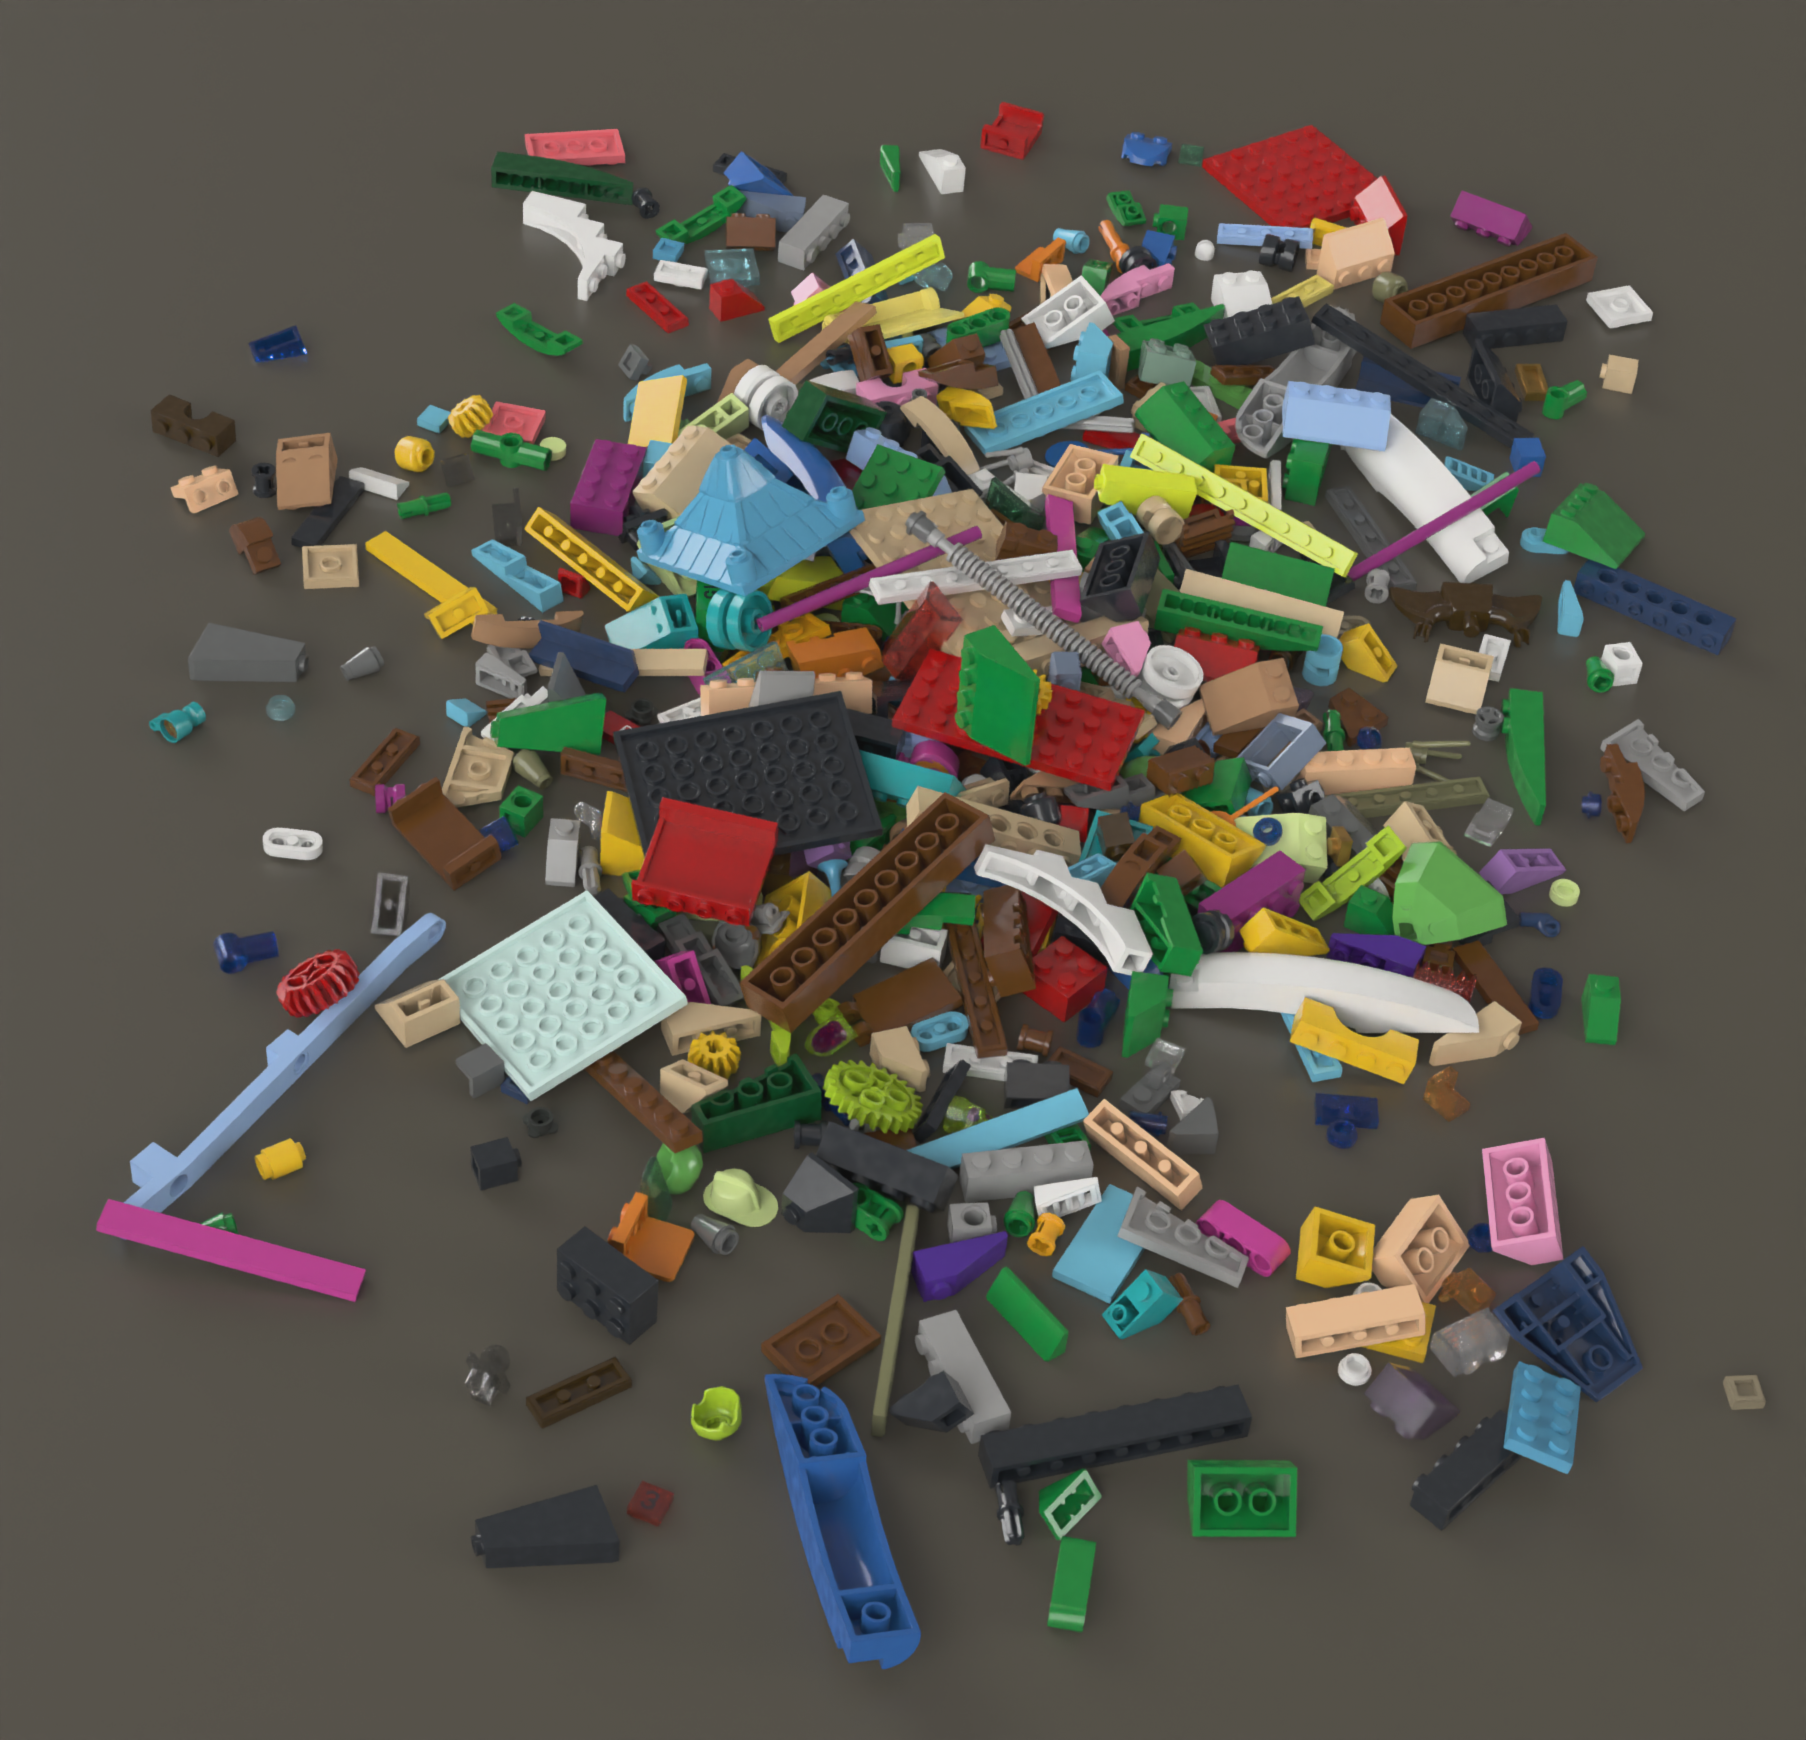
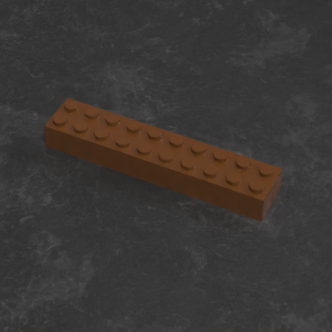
(1495, 285)
(867, 912)

